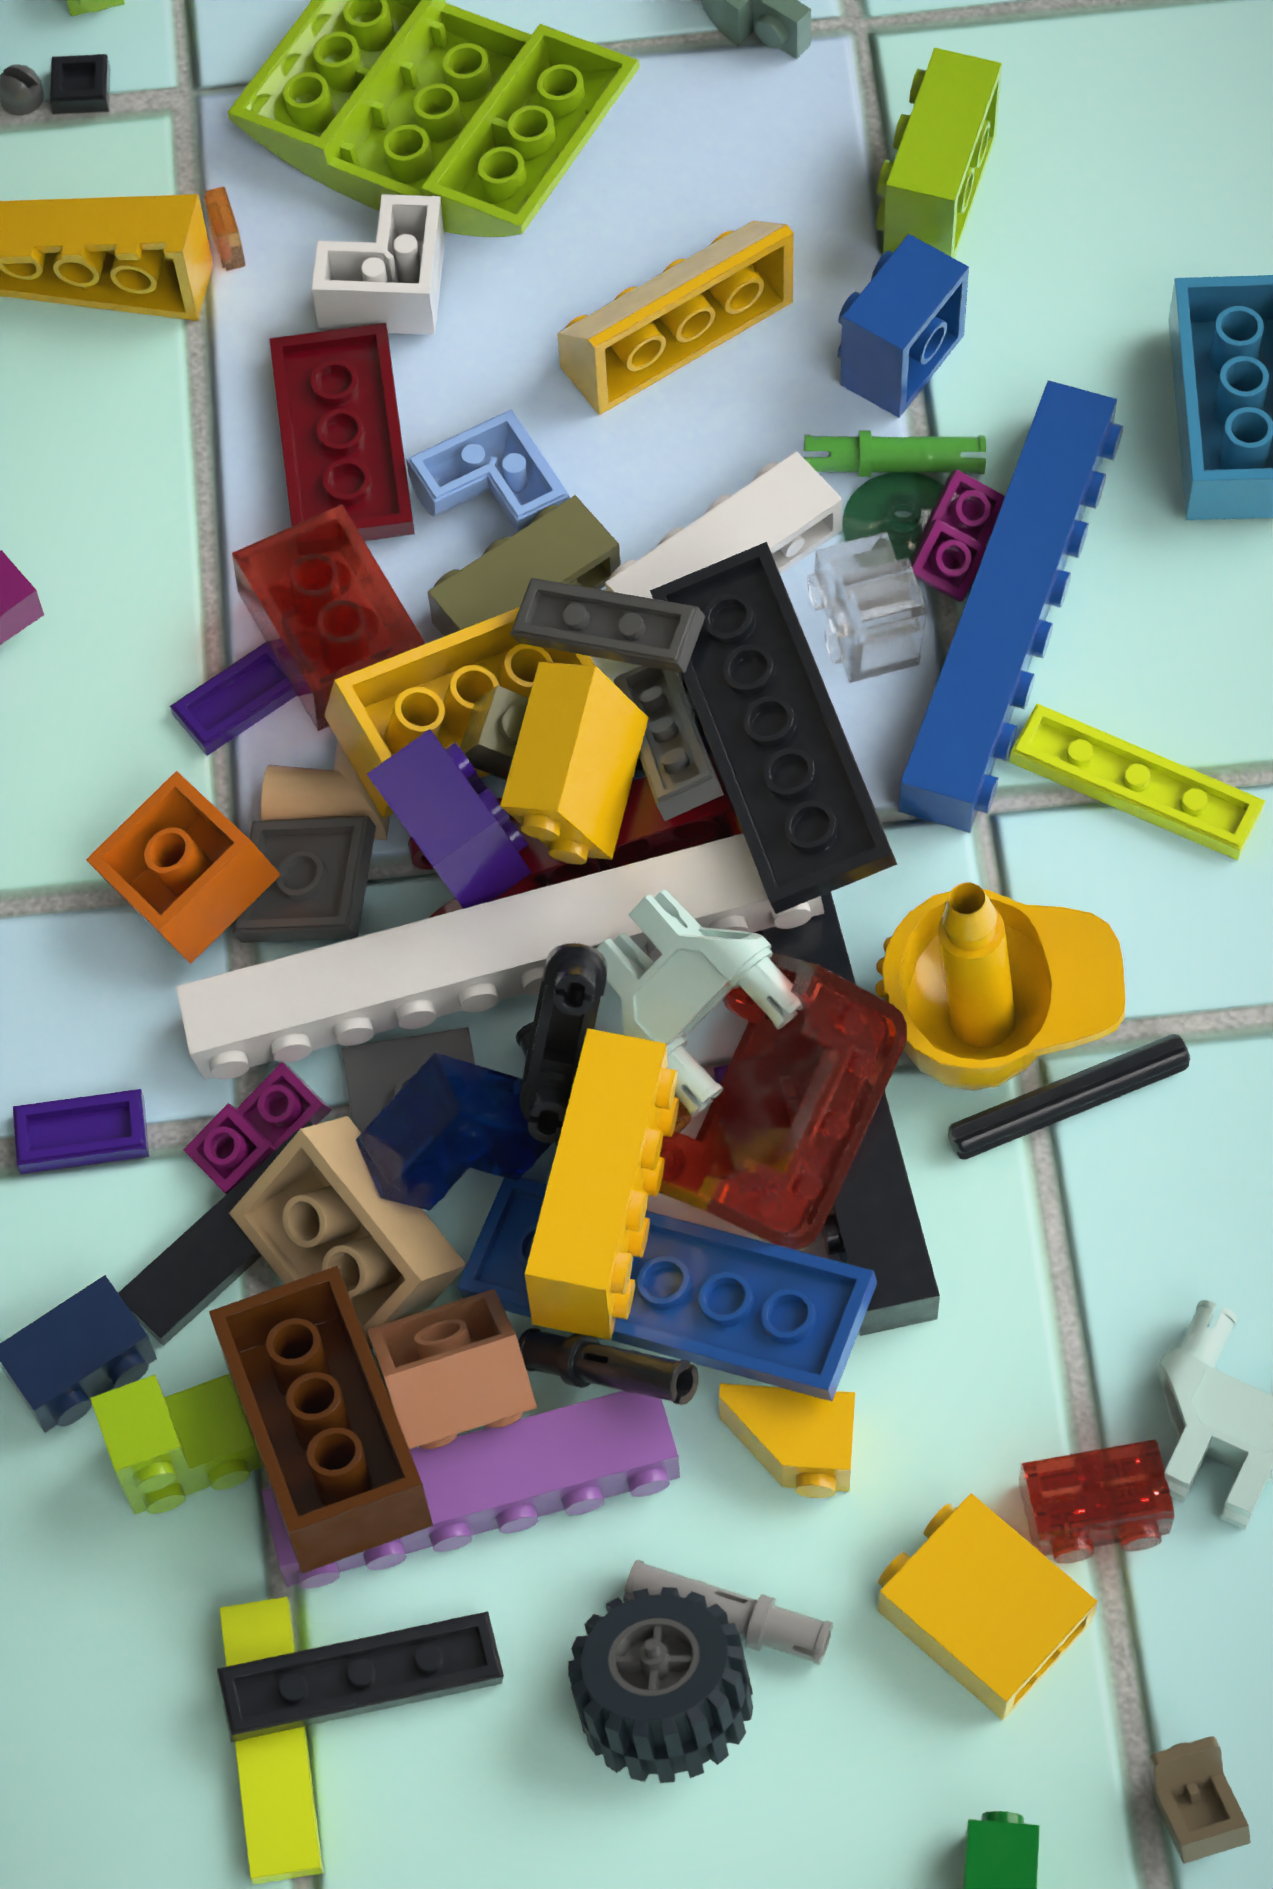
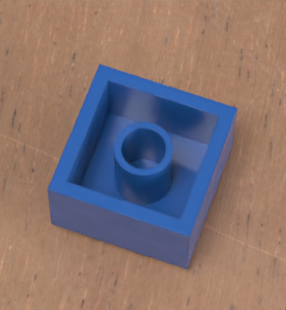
(902, 324)

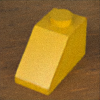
(794, 1435)

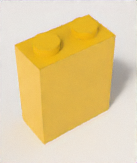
(574, 762)
(984, 1604)

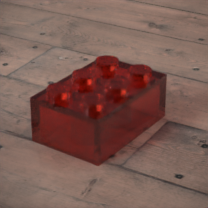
(322, 605)

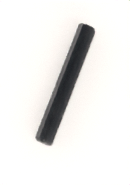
(1068, 1096)

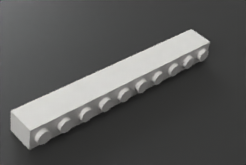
(457, 959)

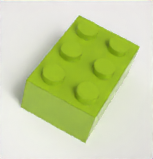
(940, 151)

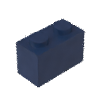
(76, 1355)

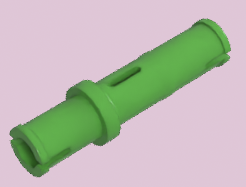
(895, 454)

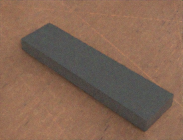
(672, 744)

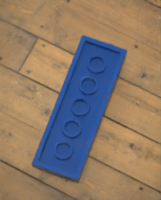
(702, 1295)

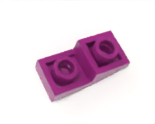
(956, 535)
(248, 1134)

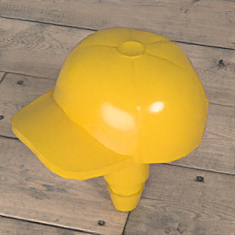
(999, 984)

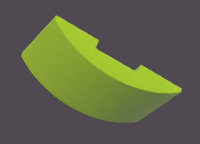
(432, 107)

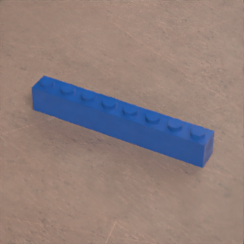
(1009, 607)

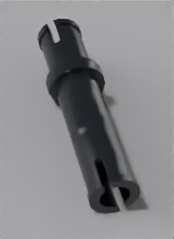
(585, 1361)

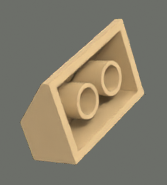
(324, 1212)

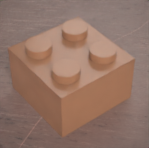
(452, 1370)

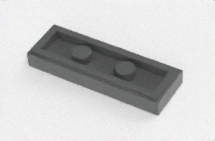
(608, 625)

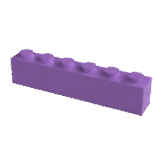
(515, 1475)

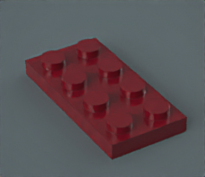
(342, 428)

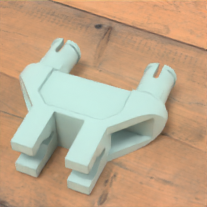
(687, 982)
(1216, 1416)

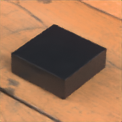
(80, 84)

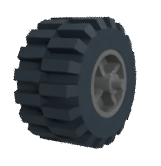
(661, 1684)

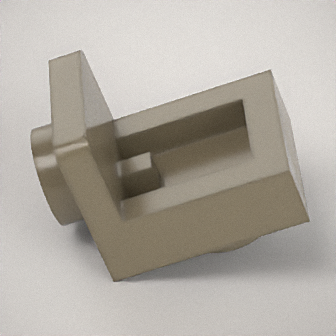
(1197, 1800)

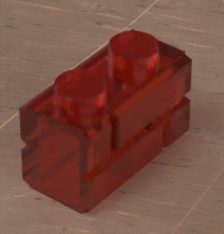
(1097, 1501)

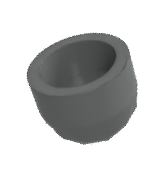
(15, 95)

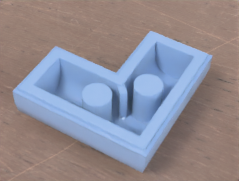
(485, 458)

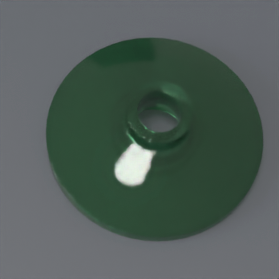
(873, 508)

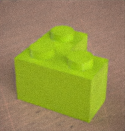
(176, 1441)

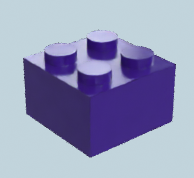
(453, 819)

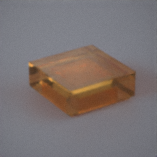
(224, 228)

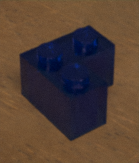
(444, 1124)

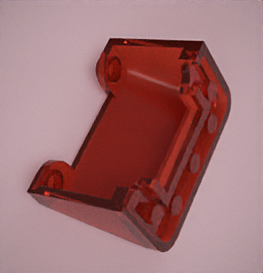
(788, 1109)

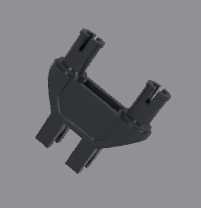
(564, 1010)

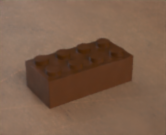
(321, 1419)

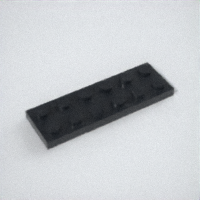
(776, 733)

